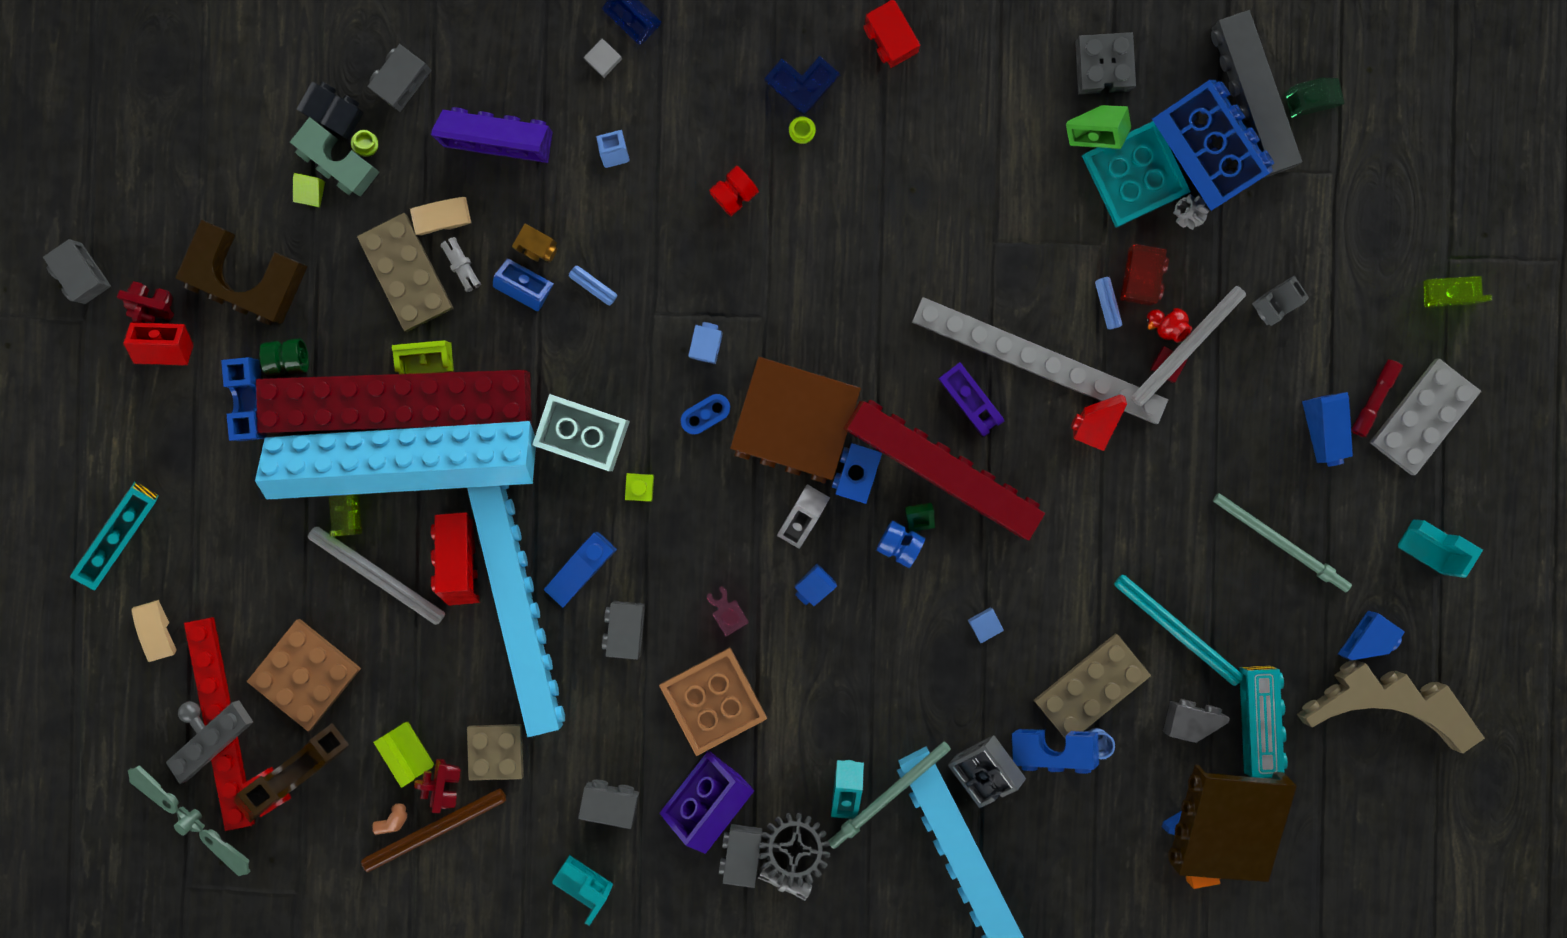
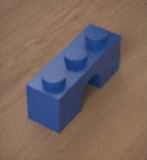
(240, 378)
(1032, 751)

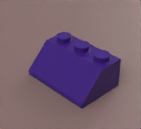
(706, 803)

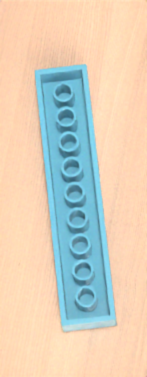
(397, 460)

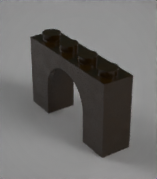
(204, 270)
(305, 763)

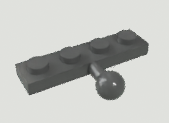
(208, 739)

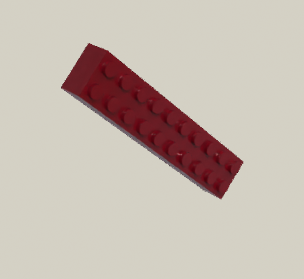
(392, 401)

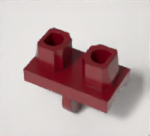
(143, 308)
(439, 797)

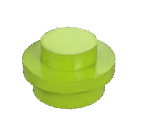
(802, 130)
(364, 143)

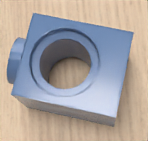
(705, 343)

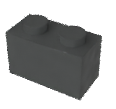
(399, 77)
(76, 272)
(624, 630)
(609, 804)
(742, 855)

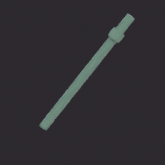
(1323, 571)
(852, 827)

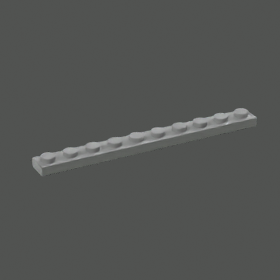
(1033, 358)

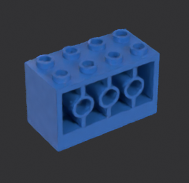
(1194, 143)

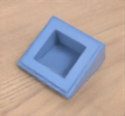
(612, 149)
(985, 625)

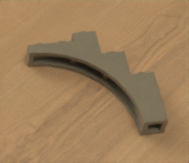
(1395, 691)

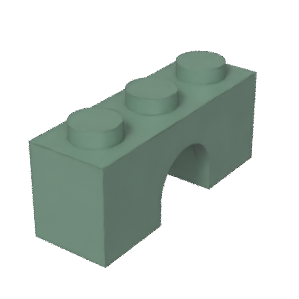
(316, 144)

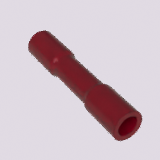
(1369, 412)

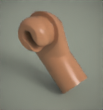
(394, 821)

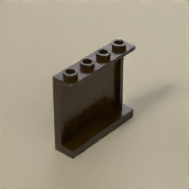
(1231, 825)

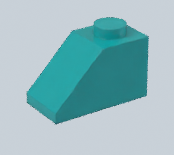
(847, 789)

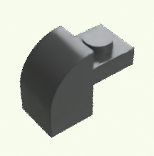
(1280, 301)

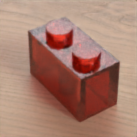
(1144, 274)

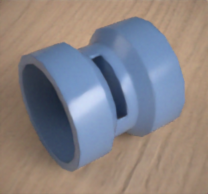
(1105, 743)

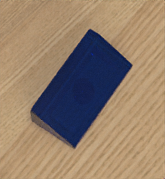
(633, 18)

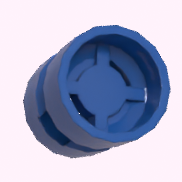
(900, 544)

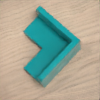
(1438, 550)
(583, 885)

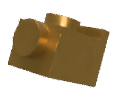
(536, 244)

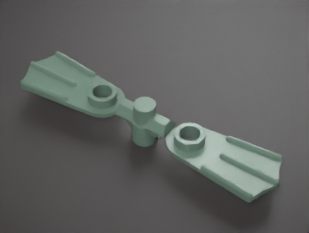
(188, 820)

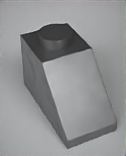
(803, 516)

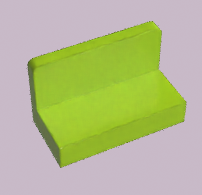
(404, 754)

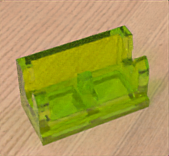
(345, 515)

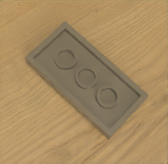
(405, 272)
(1092, 687)

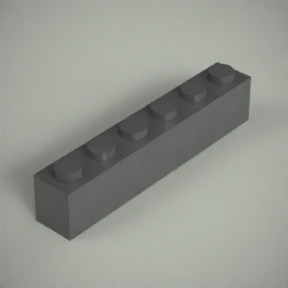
(1255, 88)

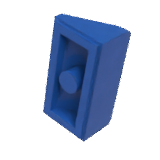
(522, 284)

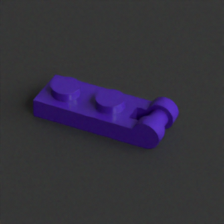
(970, 399)

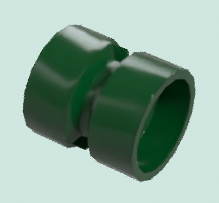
(279, 358)

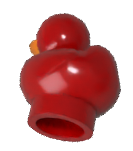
(1173, 326)

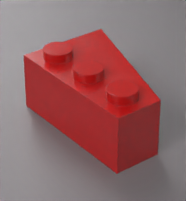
(454, 559)

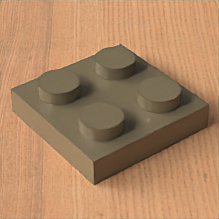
(495, 752)

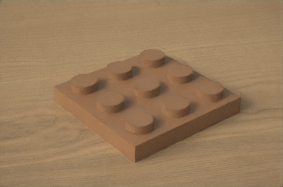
(303, 675)
(713, 701)

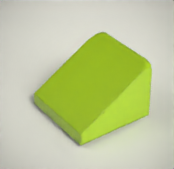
(307, 190)

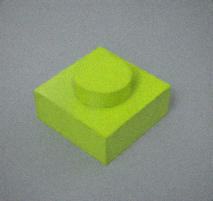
(639, 487)

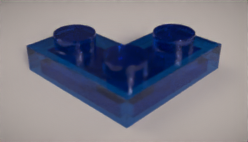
(804, 89)

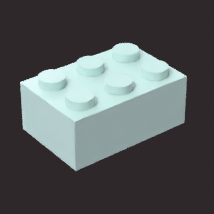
(580, 433)

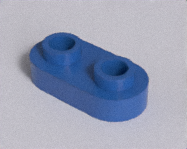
(705, 413)

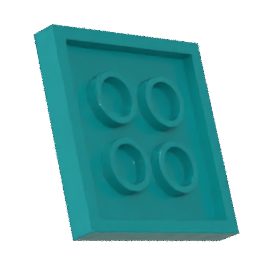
(1137, 175)

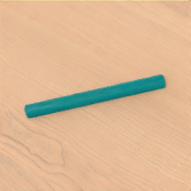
(1178, 630)

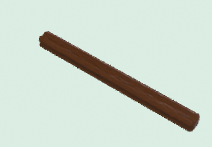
(433, 830)

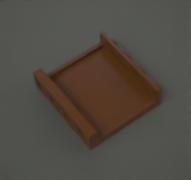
(794, 419)

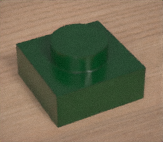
(920, 517)

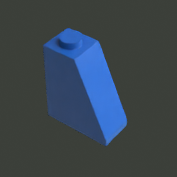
(1330, 427)

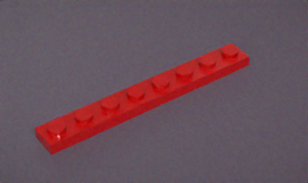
(213, 699)

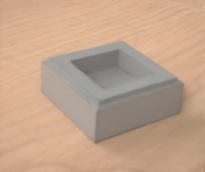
(603, 58)

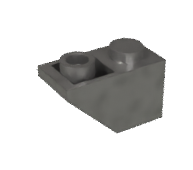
(1193, 723)

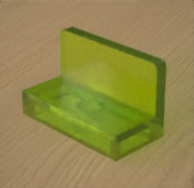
(1454, 291)

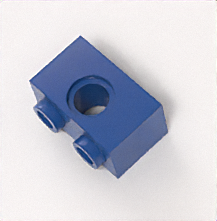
(868, 461)

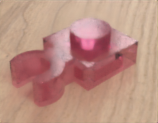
(729, 615)

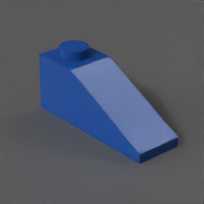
(580, 568)

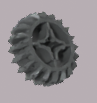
(807, 852)

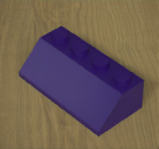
(493, 135)

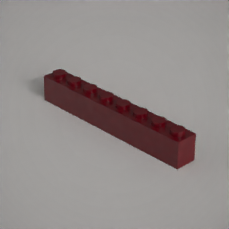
(944, 470)

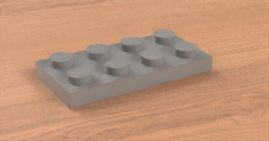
(1425, 416)

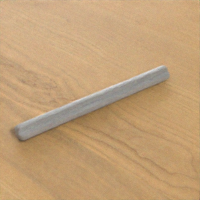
(1188, 346)
(376, 575)

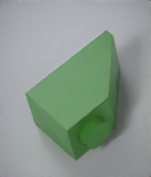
(1100, 127)

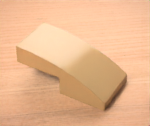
(440, 215)
(152, 631)

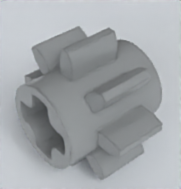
(1191, 211)

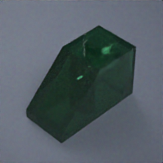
(1314, 96)

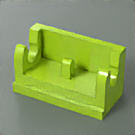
(423, 357)

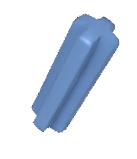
(592, 285)
(1108, 303)

